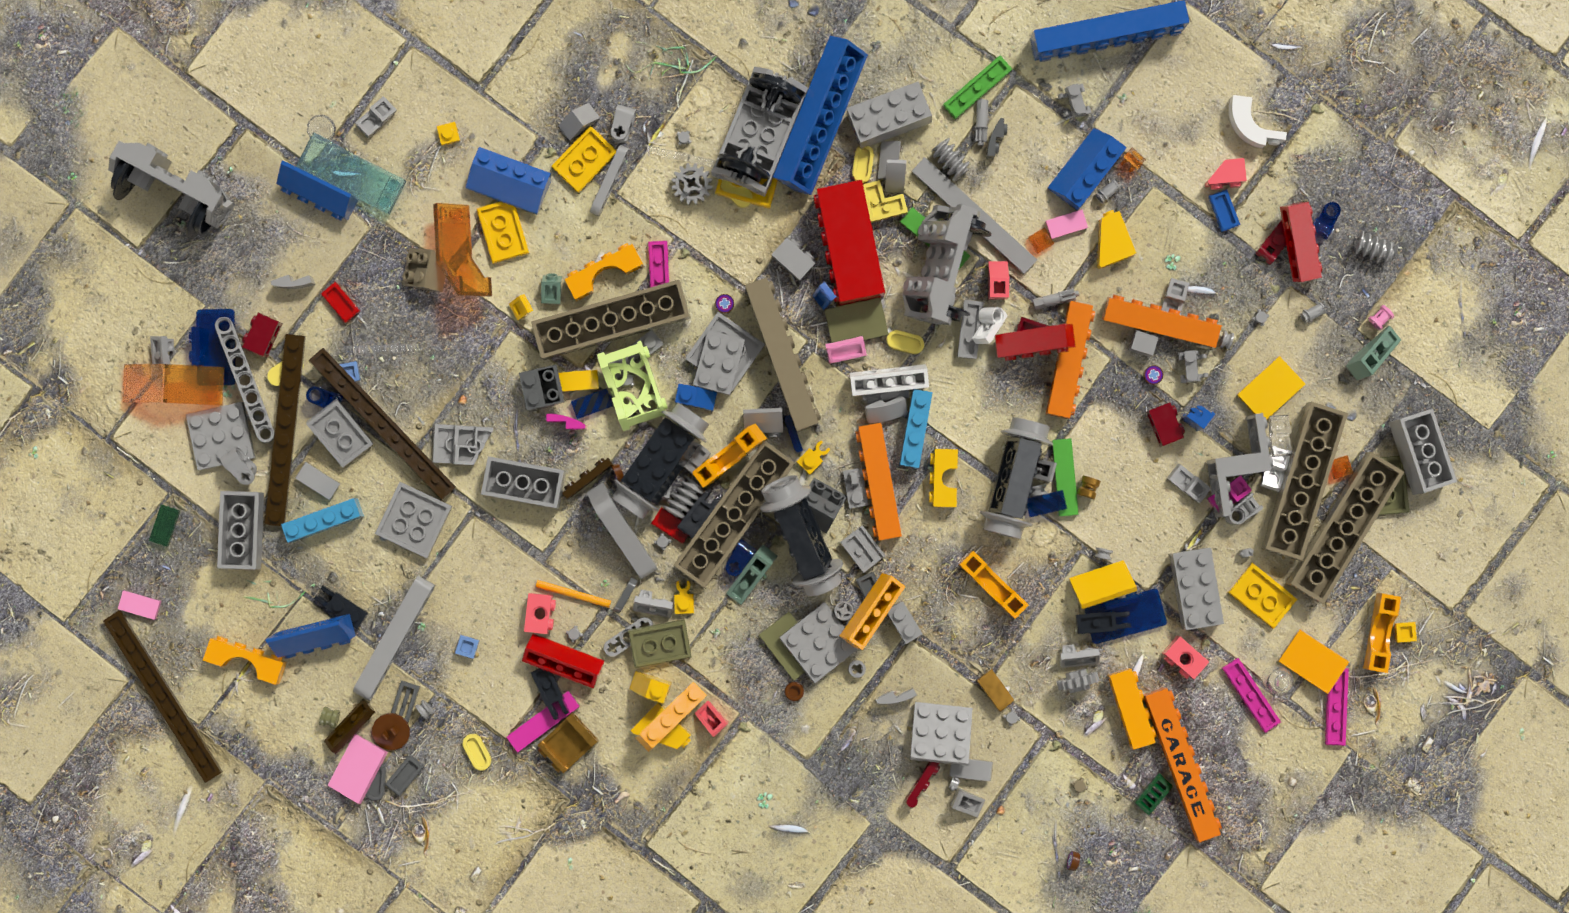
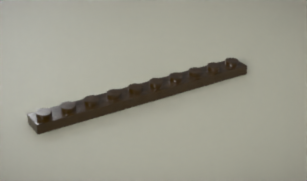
(382, 424)
(285, 429)
(162, 696)

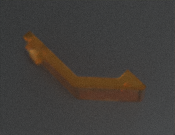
(455, 250)
(173, 384)

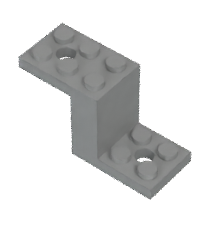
(1252, 463)

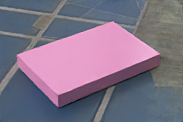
(357, 768)

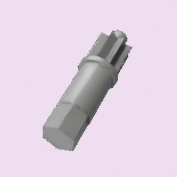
(981, 121)
(1054, 299)
(885, 396)

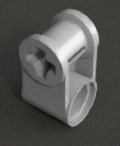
(623, 120)
(239, 465)
(1246, 508)

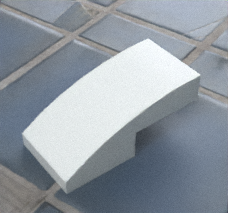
(1274, 478)

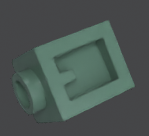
(551, 289)

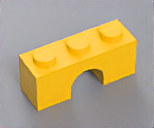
(942, 495)

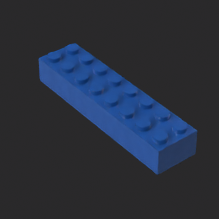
(1109, 30)
(820, 115)

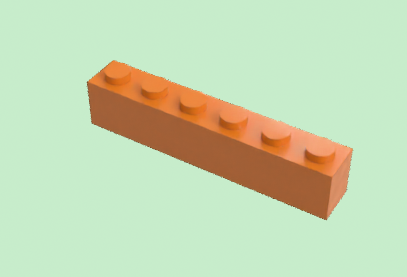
(1162, 322)
(1068, 364)
(879, 481)

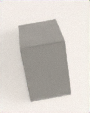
(578, 121)
(1045, 470)
(967, 802)

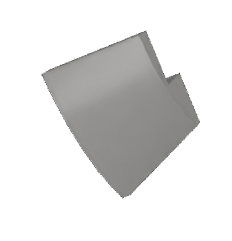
(458, 443)

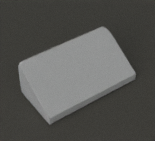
(888, 150)

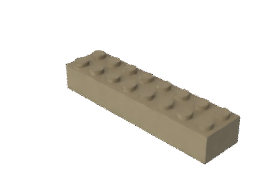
(611, 320)
(781, 353)
(1304, 481)
(732, 515)
(1345, 527)

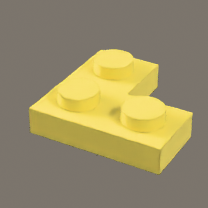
(880, 207)

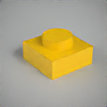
(448, 133)
(521, 307)
(1405, 632)

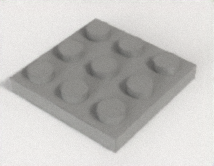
(723, 325)
(218, 432)
(413, 520)
(817, 642)
(941, 733)

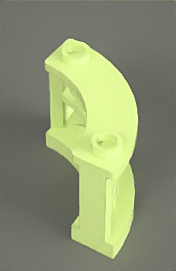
(625, 410)

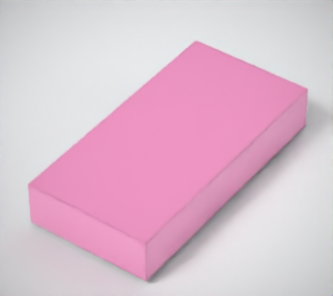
(1066, 224)
(846, 349)
(139, 605)

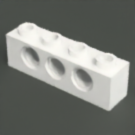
(889, 380)

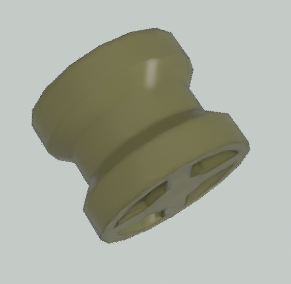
(329, 717)

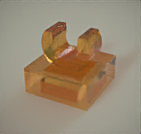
(1134, 158)
(1040, 240)
(1341, 467)

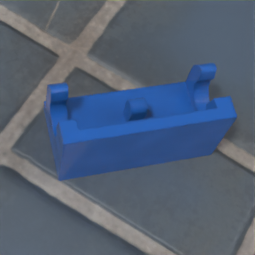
(1198, 420)

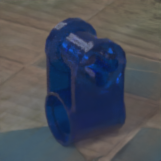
(1323, 222)
(326, 397)
(742, 555)

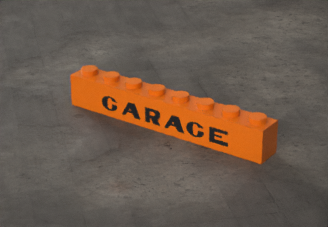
(1182, 765)

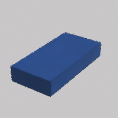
(1224, 210)
(824, 296)

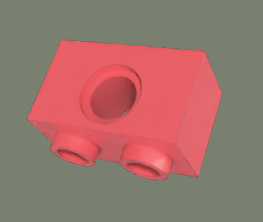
(534, 624)
(1195, 663)

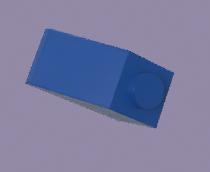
(695, 397)

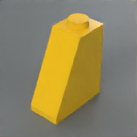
(1113, 240)
(650, 687)
(675, 738)

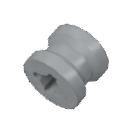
(843, 610)

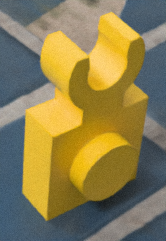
(811, 459)
(684, 602)

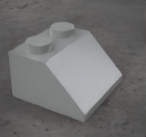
(767, 420)

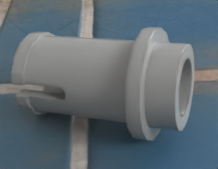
(1105, 193)
(1308, 315)

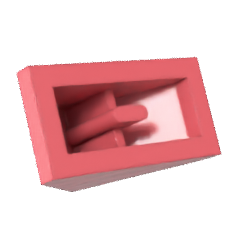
(711, 718)

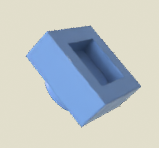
(352, 369)
(467, 646)

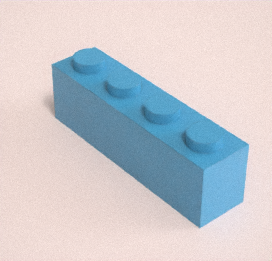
(915, 428)
(322, 520)

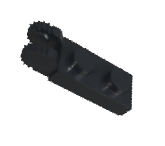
(698, 514)
(342, 606)
(1100, 622)
(549, 691)

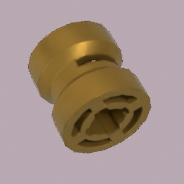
(1088, 482)

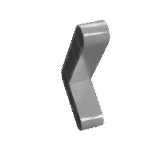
(621, 530)

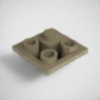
(423, 271)

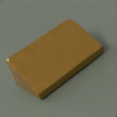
(995, 690)

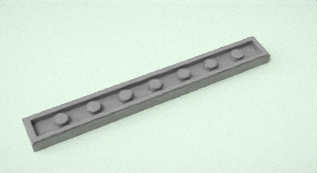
(953, 195)

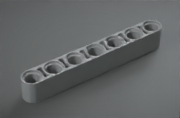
(238, 372)
(393, 638)

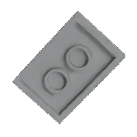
(719, 362)
(339, 433)

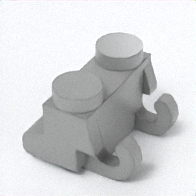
(1076, 101)
(1191, 366)

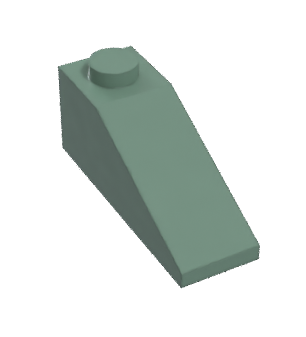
(1373, 354)
(751, 574)

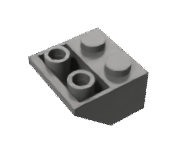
(541, 388)
(824, 503)

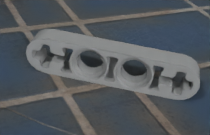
(609, 180)

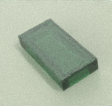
(164, 525)

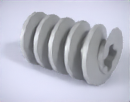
(951, 159)
(1375, 248)
(684, 498)

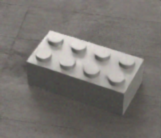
(889, 115)
(1422, 452)
(523, 482)
(240, 530)
(1196, 588)

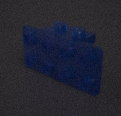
(206, 343)
(1145, 614)

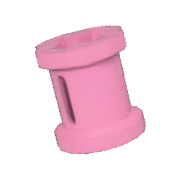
(1381, 317)

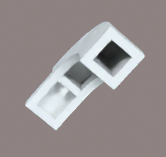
(1246, 128)

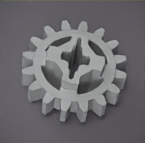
(685, 194)
(1077, 680)

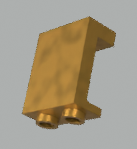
(567, 743)

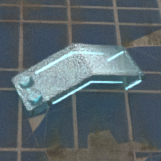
(351, 173)

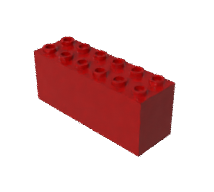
(849, 242)

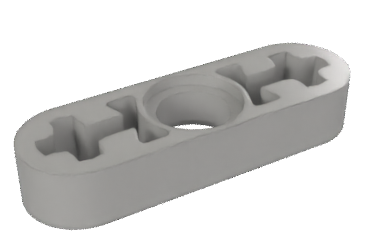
(613, 640)

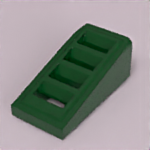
(1148, 789)

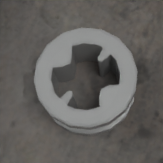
(1226, 340)
(1038, 490)
(1103, 553)
(857, 674)
(424, 709)

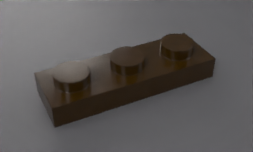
(587, 477)
(349, 726)

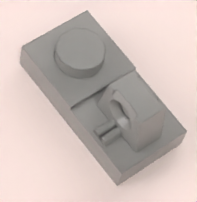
(159, 349)
(855, 488)
(645, 604)
(1071, 658)

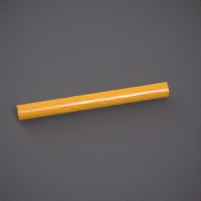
(572, 593)

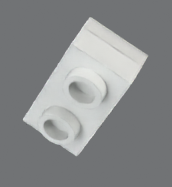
(991, 321)

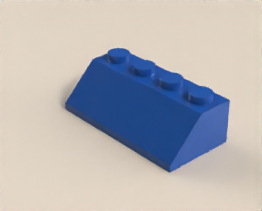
(1086, 168)
(508, 180)
(316, 191)
(312, 636)

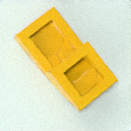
(579, 380)

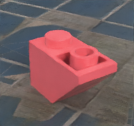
(1230, 172)
(998, 280)

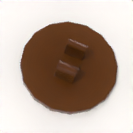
(391, 731)

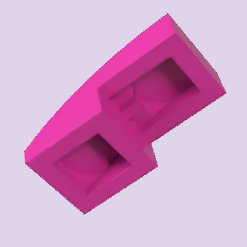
(571, 423)
(1238, 490)

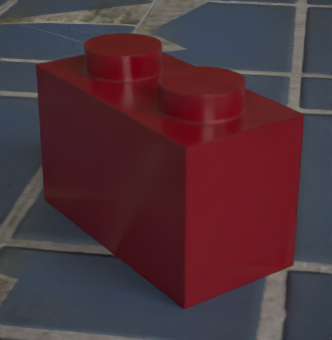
(261, 335)
(1165, 424)

